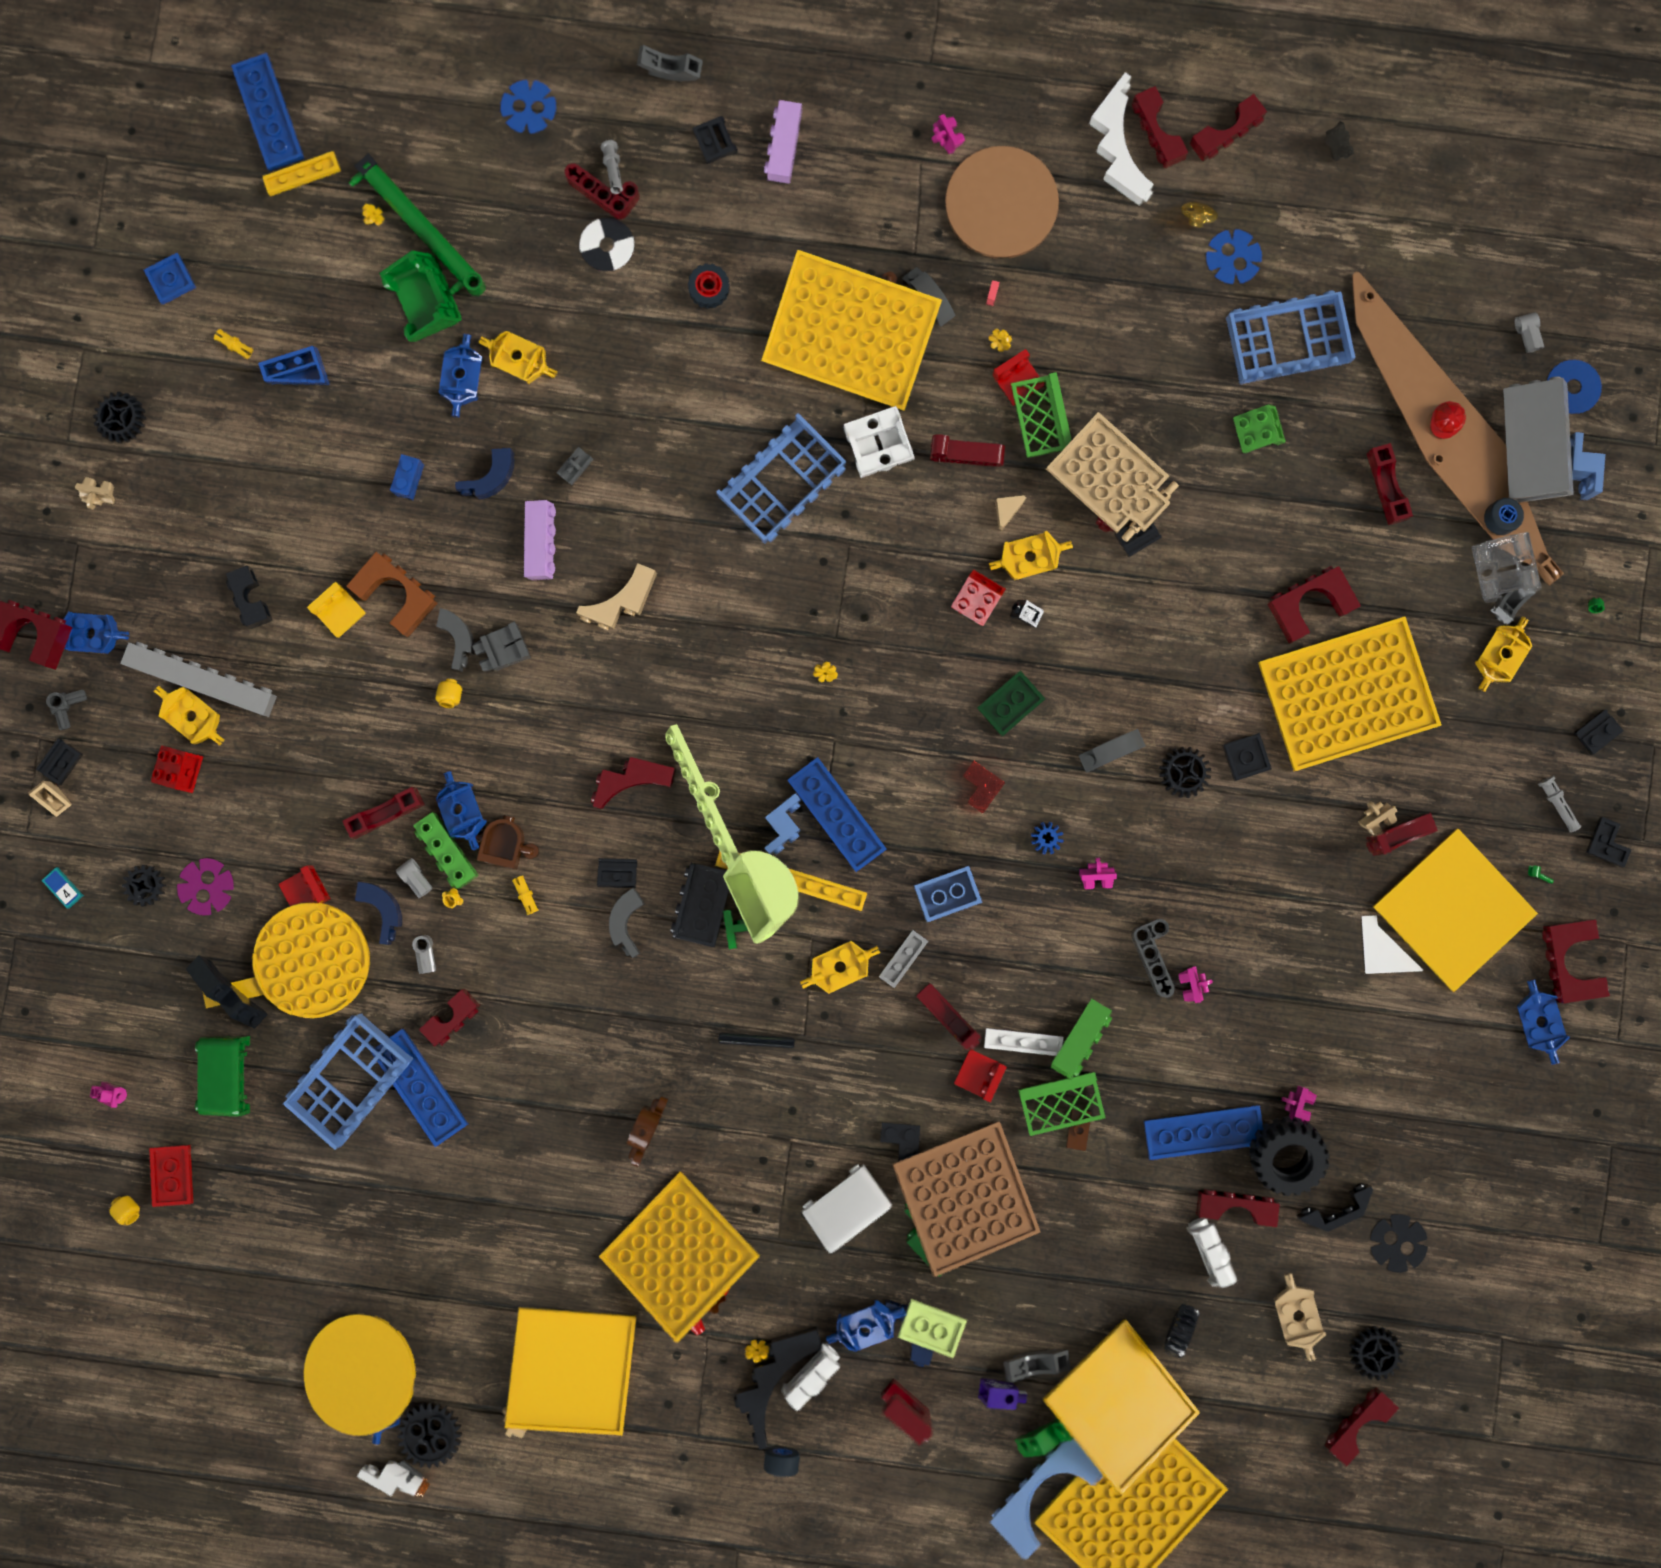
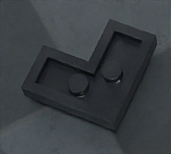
(1603, 844)
(903, 1134)

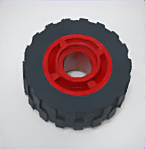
(708, 274)

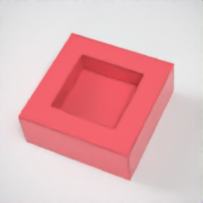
(992, 293)

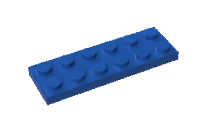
(267, 112)
(837, 814)
(424, 1093)
(1202, 1132)

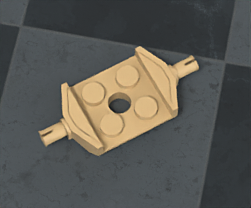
(1309, 1329)

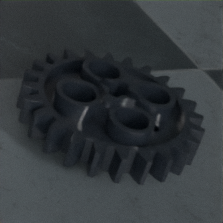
(446, 1431)

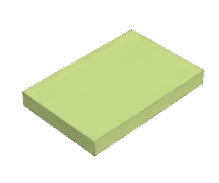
(932, 1328)

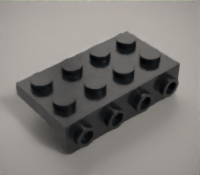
(701, 905)

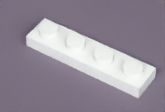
(1023, 1042)

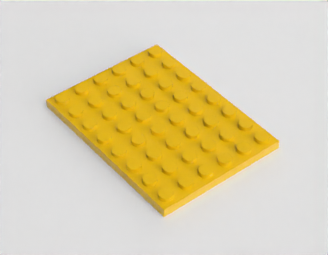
(851, 330)
(1349, 693)
(1140, 1524)

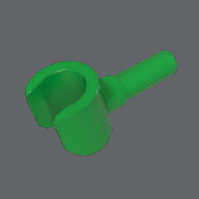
(1534, 871)

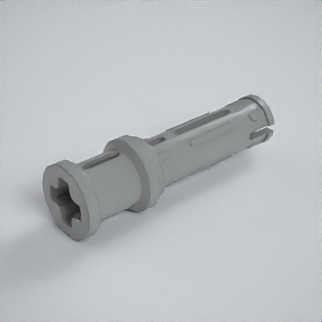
(611, 160)
(1555, 796)

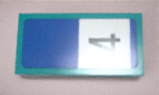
(62, 888)

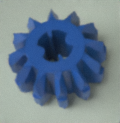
(1052, 834)

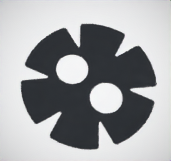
(1385, 1251)

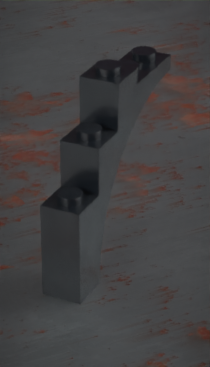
(754, 1398)

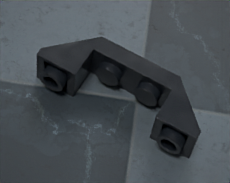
(1360, 1196)

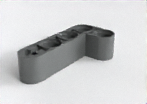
(1156, 959)

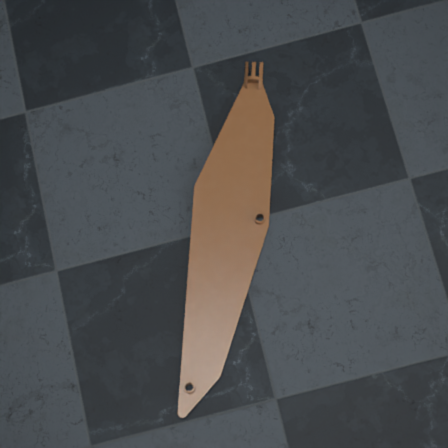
(1474, 458)

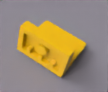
(337, 609)

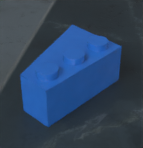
(295, 368)

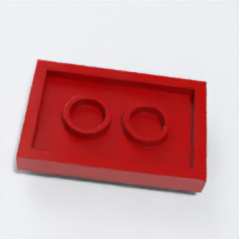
(171, 1175)

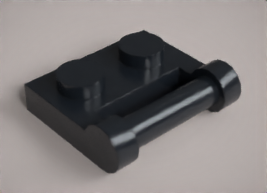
(709, 143)

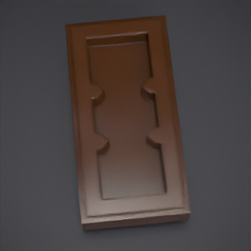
(1078, 1134)

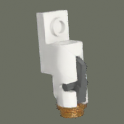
(394, 1476)

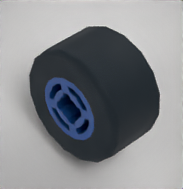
(1500, 523)
(781, 1461)

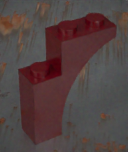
(637, 773)
(1401, 834)
(948, 1017)

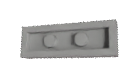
(903, 959)

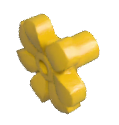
(372, 215)
(1000, 339)
(826, 672)
(757, 1351)

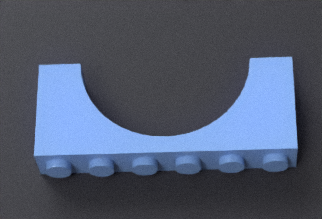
(1014, 1519)

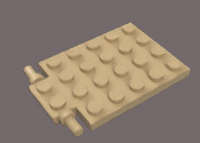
(1113, 477)

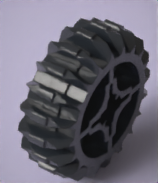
(107, 423)
(1177, 768)
(1181, 1331)
(1392, 1354)

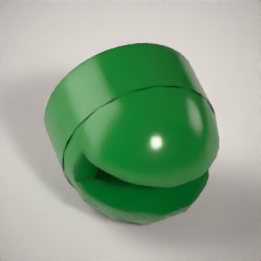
(1599, 605)

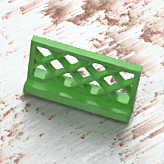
(1058, 414)
(1056, 1087)

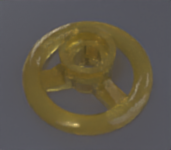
(1199, 216)

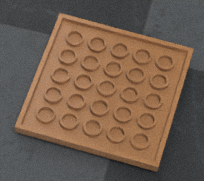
(966, 1198)

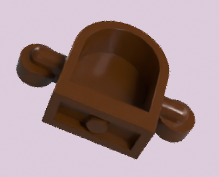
(504, 843)
(644, 1129)

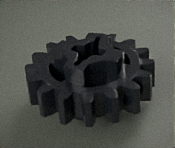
(148, 879)

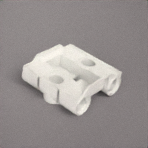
(892, 438)
(1212, 1252)
(811, 1377)

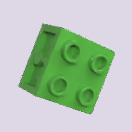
(1259, 428)

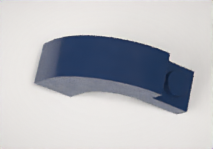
(495, 480)
(386, 904)

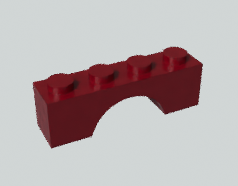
(1209, 140)
(1169, 148)
(1393, 501)
(383, 814)
(1213, 1205)
(1374, 1407)

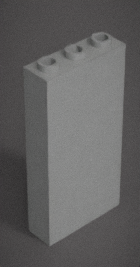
(1538, 440)

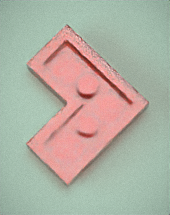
(987, 785)

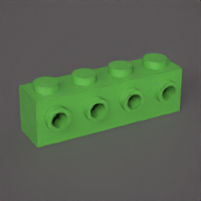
(446, 851)
(1082, 1037)

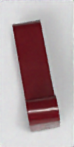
(600, 189)
(966, 452)

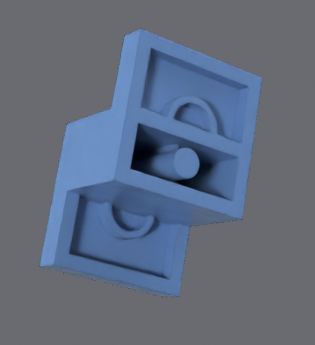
(1586, 468)
(783, 825)

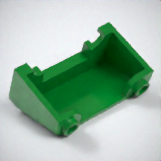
(422, 294)
(221, 1075)

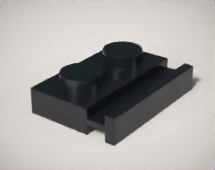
(1138, 541)
(1598, 732)
(59, 761)
(617, 873)

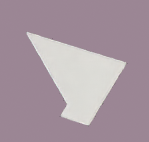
(1381, 952)

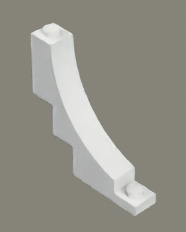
(1109, 121)

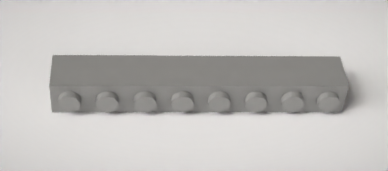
(198, 679)

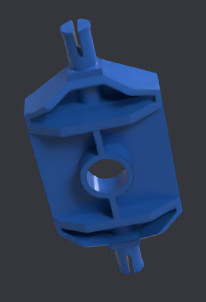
(460, 390)
(105, 633)
(469, 821)
(1552, 1033)
(877, 1318)

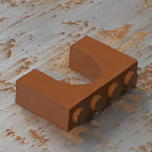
(379, 570)

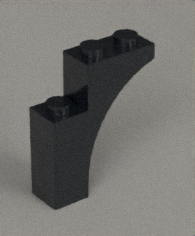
(219, 989)

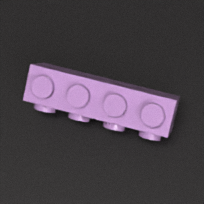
(784, 141)
(539, 540)

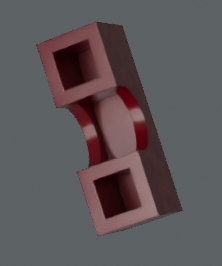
(463, 1006)

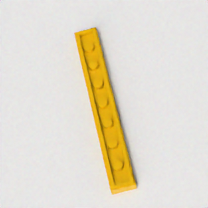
(821, 888)

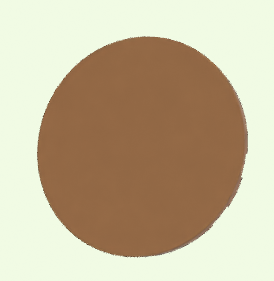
(1002, 202)

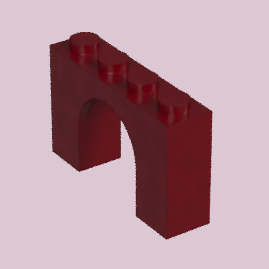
(1330, 583)
(51, 634)
(1558, 940)
(907, 1412)

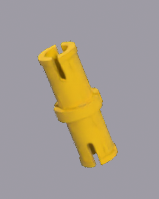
(233, 343)
(525, 895)

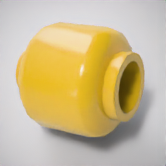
(448, 693)
(124, 1210)

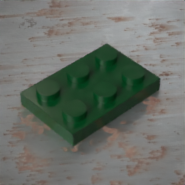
(1011, 703)

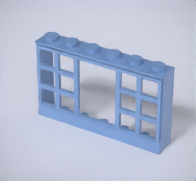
(1297, 366)
(762, 459)
(373, 1097)

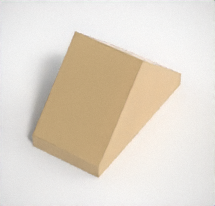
(1007, 508)
(50, 797)

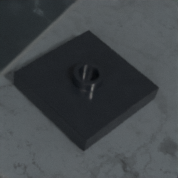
(1246, 757)

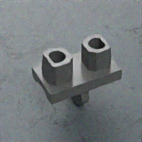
(575, 466)

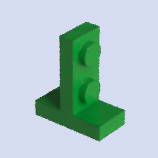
(731, 929)

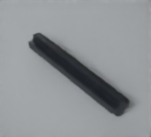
(756, 1040)

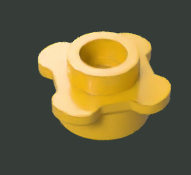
(452, 898)

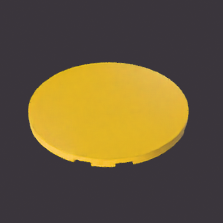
(311, 960)
(359, 1374)

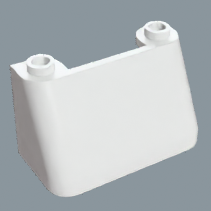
(847, 1208)

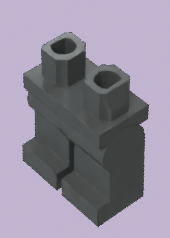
(502, 647)

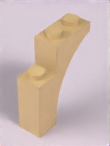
(630, 598)

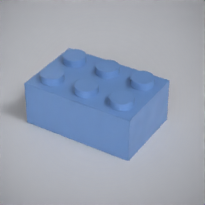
(947, 894)

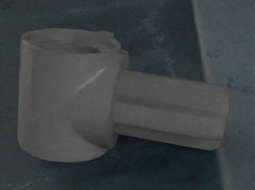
(66, 700)

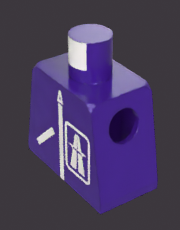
(1000, 1394)

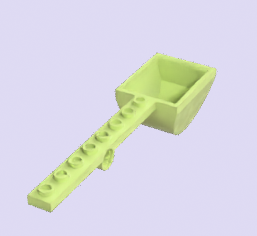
(756, 880)

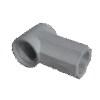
(1528, 327)
(411, 874)
(424, 957)

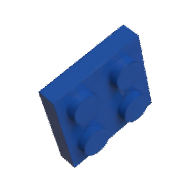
(169, 278)

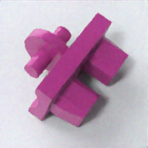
(945, 135)
(1097, 871)
(1194, 994)
(108, 1094)
(1296, 1102)

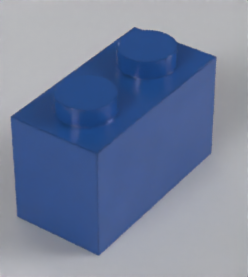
(407, 477)

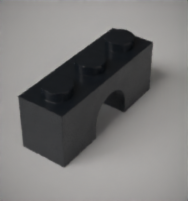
(241, 583)

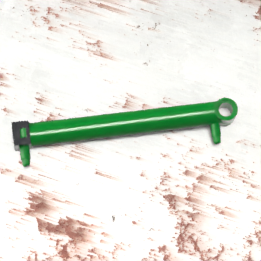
(422, 227)

